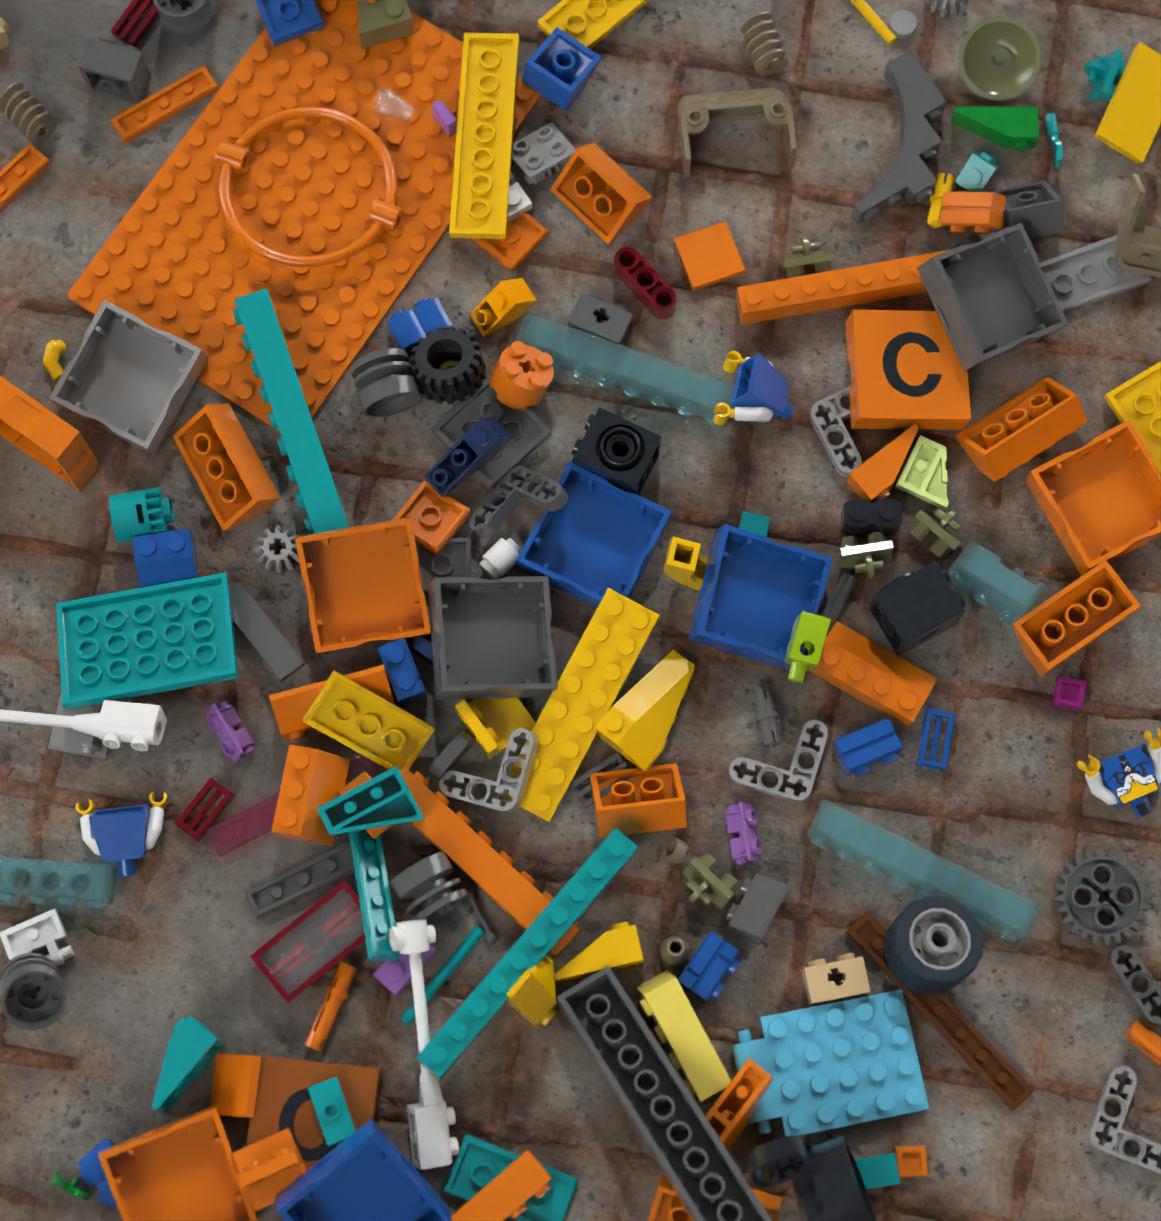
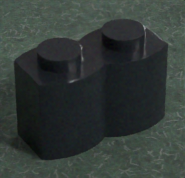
(862, 517)

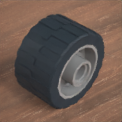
(933, 945)

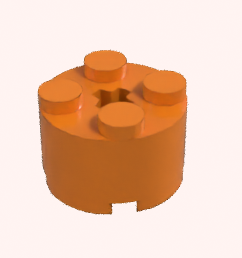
(521, 376)

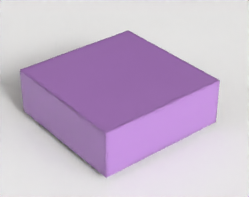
(444, 118)

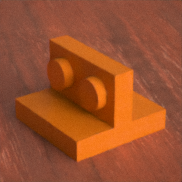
(269, 1167)

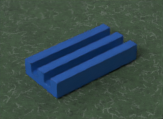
(931, 764)

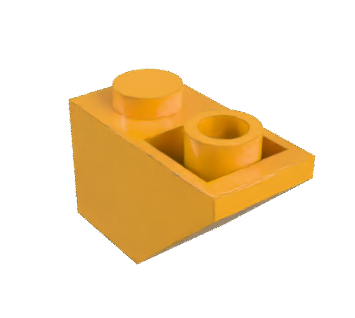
(502, 306)

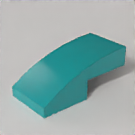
(879, 1171)

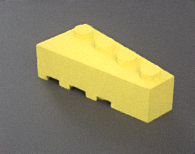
(684, 1035)

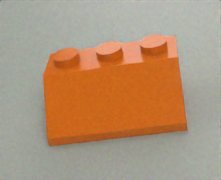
(600, 192)
(308, 782)
(642, 803)

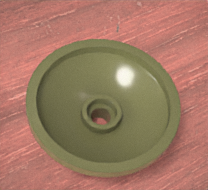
(979, 64)

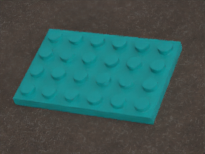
(146, 640)

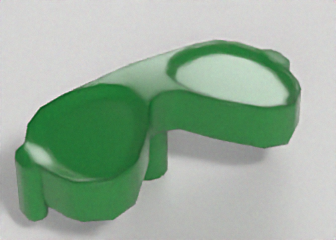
(70, 1188)

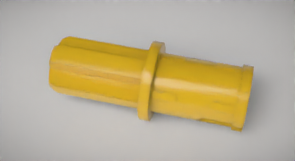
(937, 198)

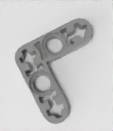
(835, 415)
(795, 774)
(504, 783)
(1118, 1135)

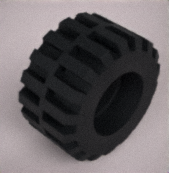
(454, 382)

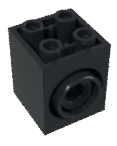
(614, 436)
(917, 607)

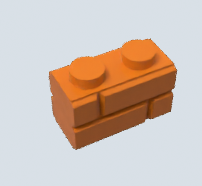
(973, 211)

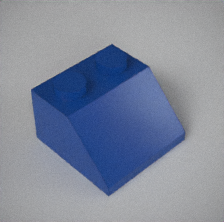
(560, 69)
(165, 557)

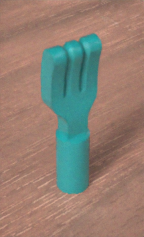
(1052, 129)

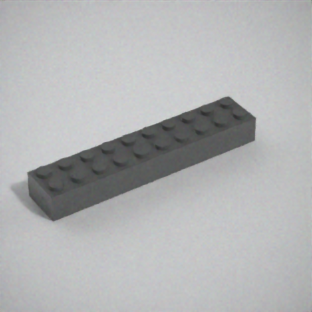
(658, 1102)

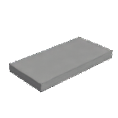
(1089, 275)

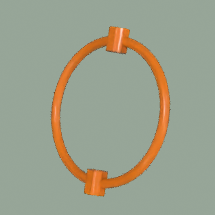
(235, 158)

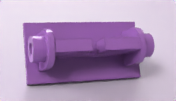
(233, 743)
(747, 845)

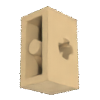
(821, 990)

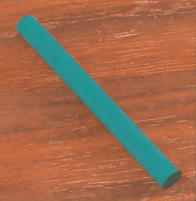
(445, 971)

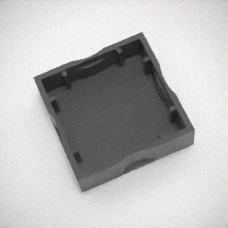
(992, 296)
(492, 638)

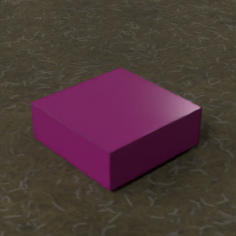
(1069, 693)

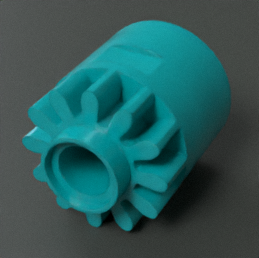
(140, 513)

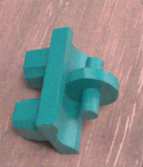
(1102, 74)

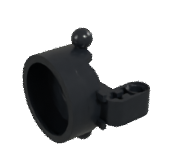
(824, 1176)

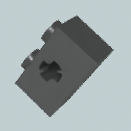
(593, 307)

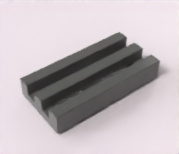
(580, 793)

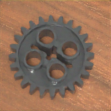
(1085, 916)

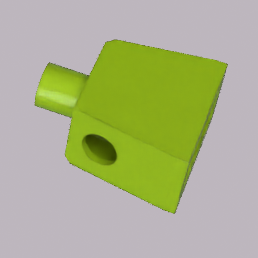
(807, 633)

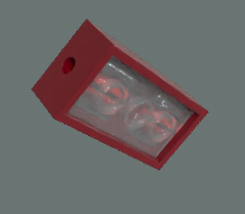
(312, 942)

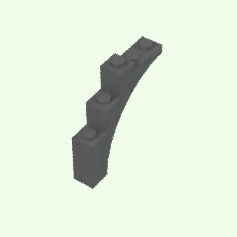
(919, 107)

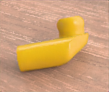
(51, 357)

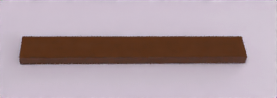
(948, 1022)

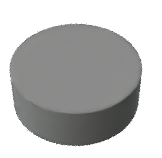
(903, 24)

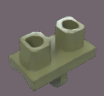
(820, 262)
(946, 541)
(865, 557)
(706, 884)

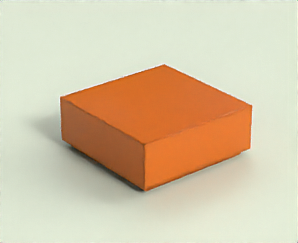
(911, 1161)

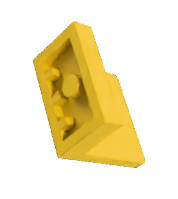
(494, 721)

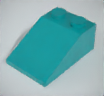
(185, 1058)

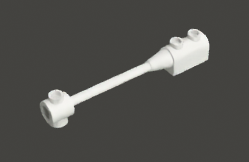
(116, 723)
(430, 1117)

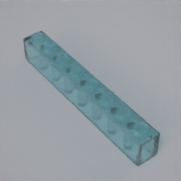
(626, 368)
(921, 870)

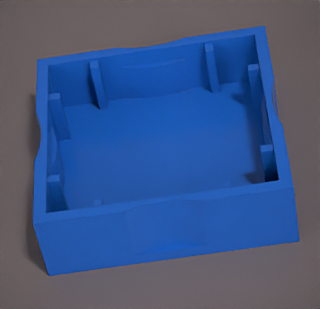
(595, 539)
(755, 594)
(362, 1182)

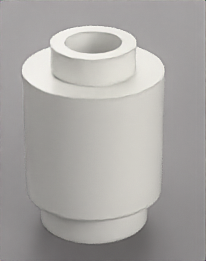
(500, 558)

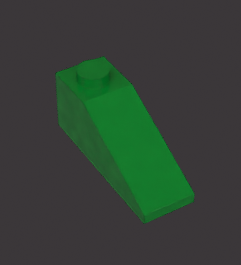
(1004, 126)

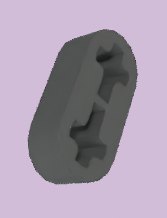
(451, 754)

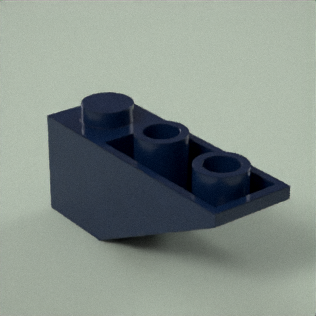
(468, 455)

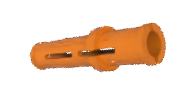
(332, 1002)

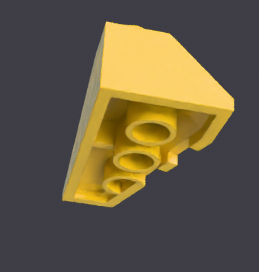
(644, 715)
(535, 994)

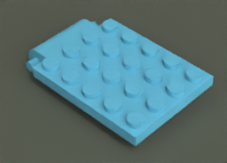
(836, 1064)

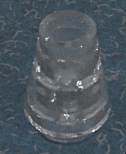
(391, 105)

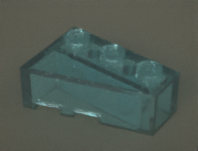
(994, 583)

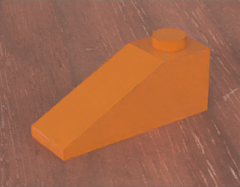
(877, 475)
(738, 1102)

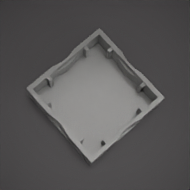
(129, 378)

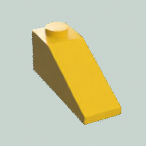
(614, 949)

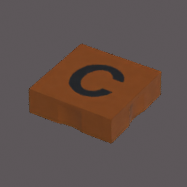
(286, 1101)

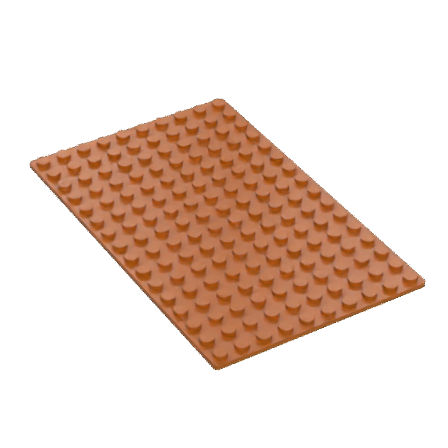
(299, 195)

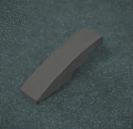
(263, 634)

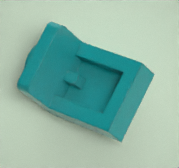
(977, 172)

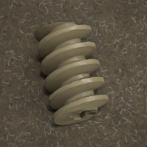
(763, 43)
(26, 113)

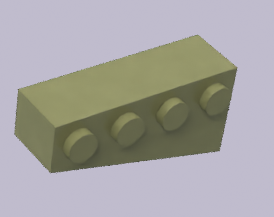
(383, 21)

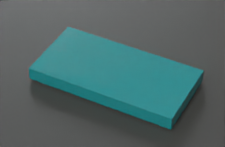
(482, 1162)

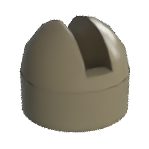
(676, 850)

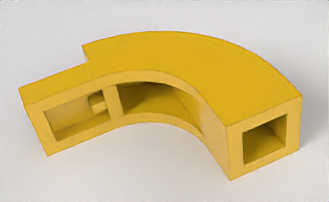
(685, 563)

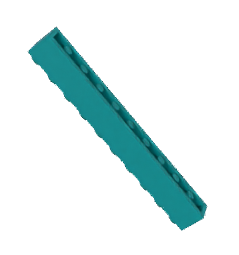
(289, 413)
(528, 951)

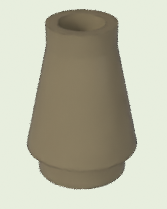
(674, 958)

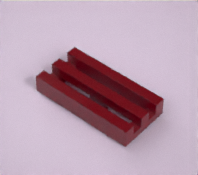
(127, 15)
(212, 817)

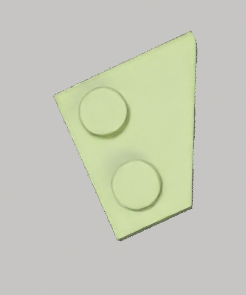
(926, 473)

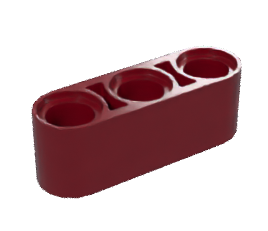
(643, 270)

